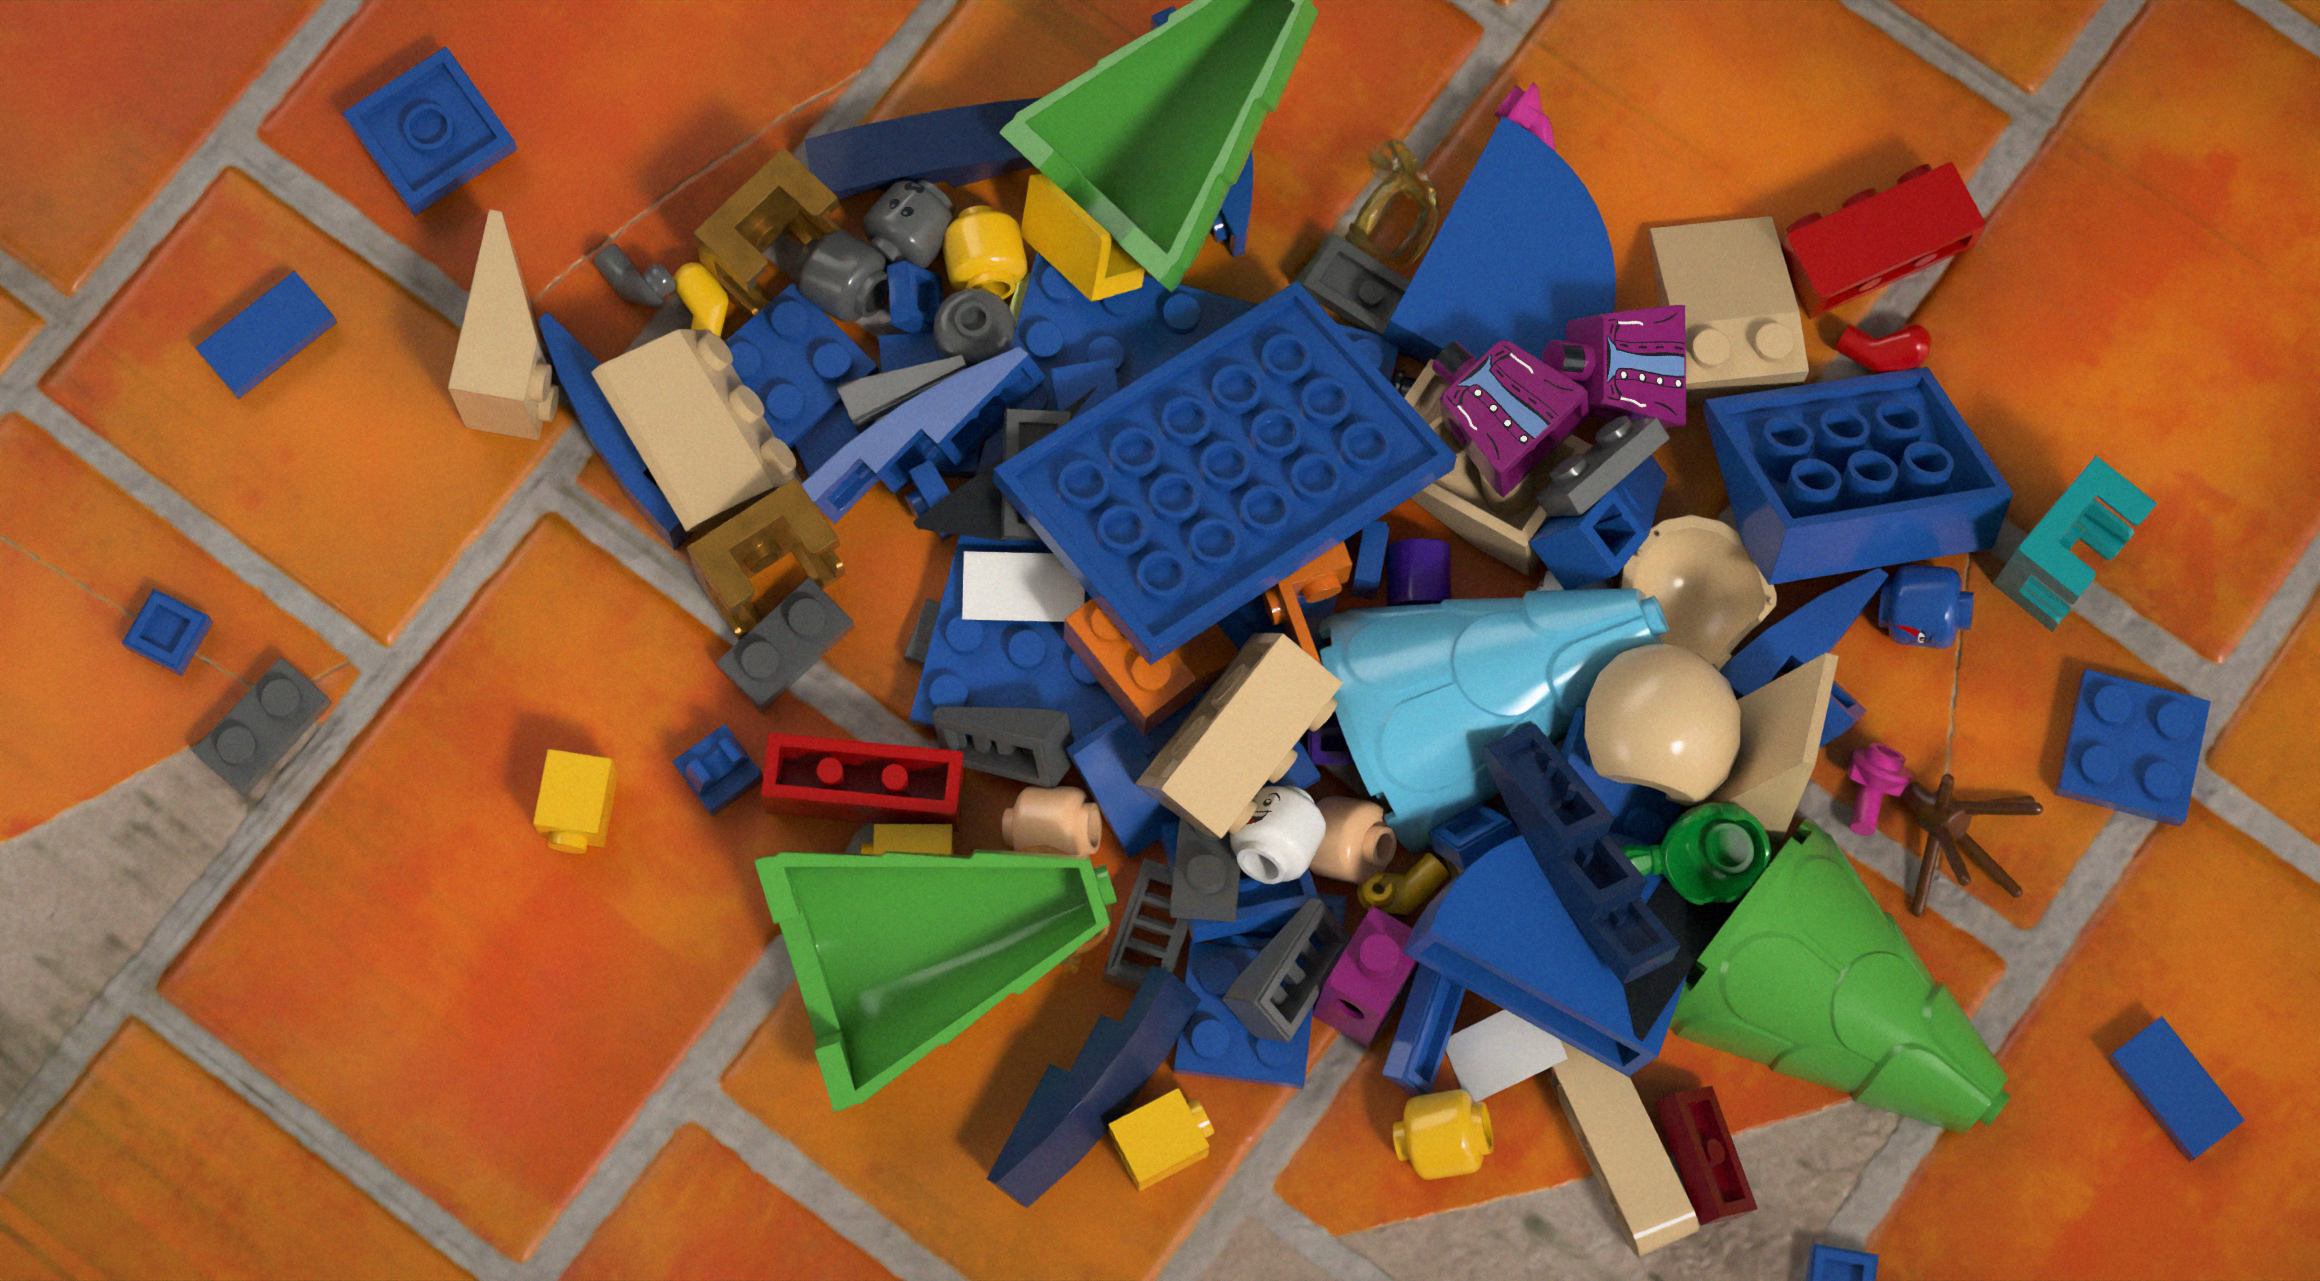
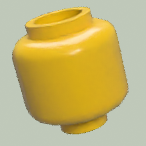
(984, 251)
(1444, 1134)

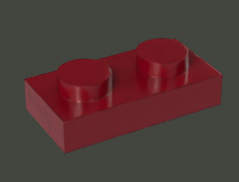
(1705, 1155)

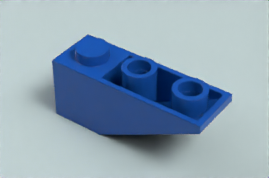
(1607, 534)

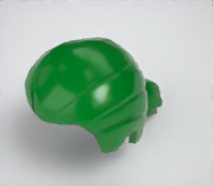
(1708, 853)

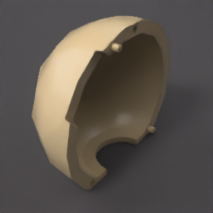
(1702, 584)
(1663, 722)

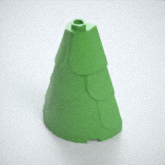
(1167, 124)
(920, 945)
(1837, 995)

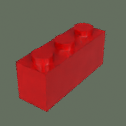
(1880, 237)
(862, 781)

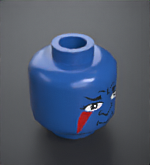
(1925, 606)

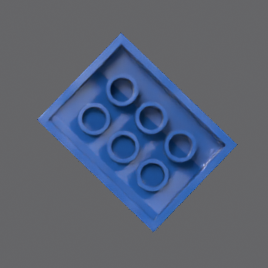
(1854, 475)

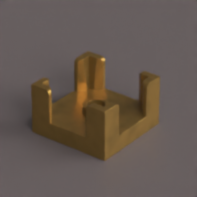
(753, 218)
(755, 540)

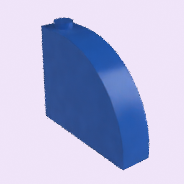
(1510, 258)
(1521, 949)

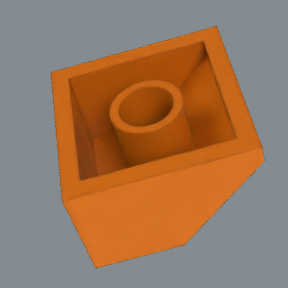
(1143, 690)

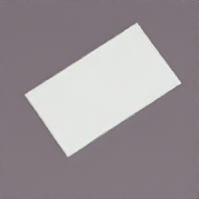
(1018, 587)
(1501, 1053)

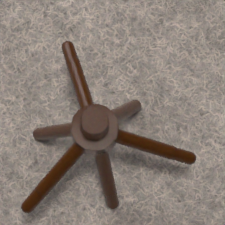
(1946, 822)

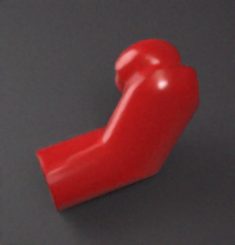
(1889, 353)

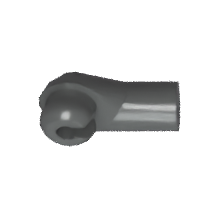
(630, 283)

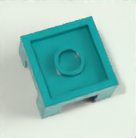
(2072, 517)

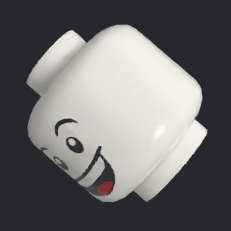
(1280, 835)

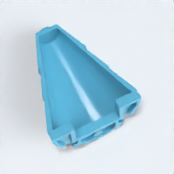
(1456, 675)

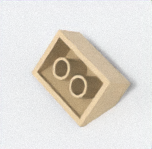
(696, 426)
(1241, 734)

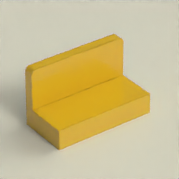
(1076, 243)

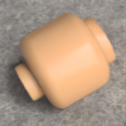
(1053, 818)
(1354, 841)

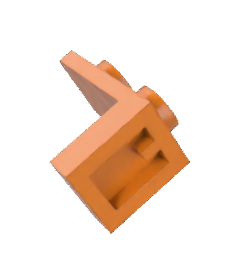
(1316, 583)

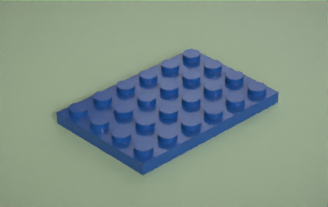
(1223, 471)

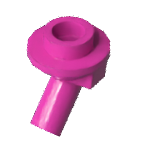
(1527, 112)
(1878, 772)

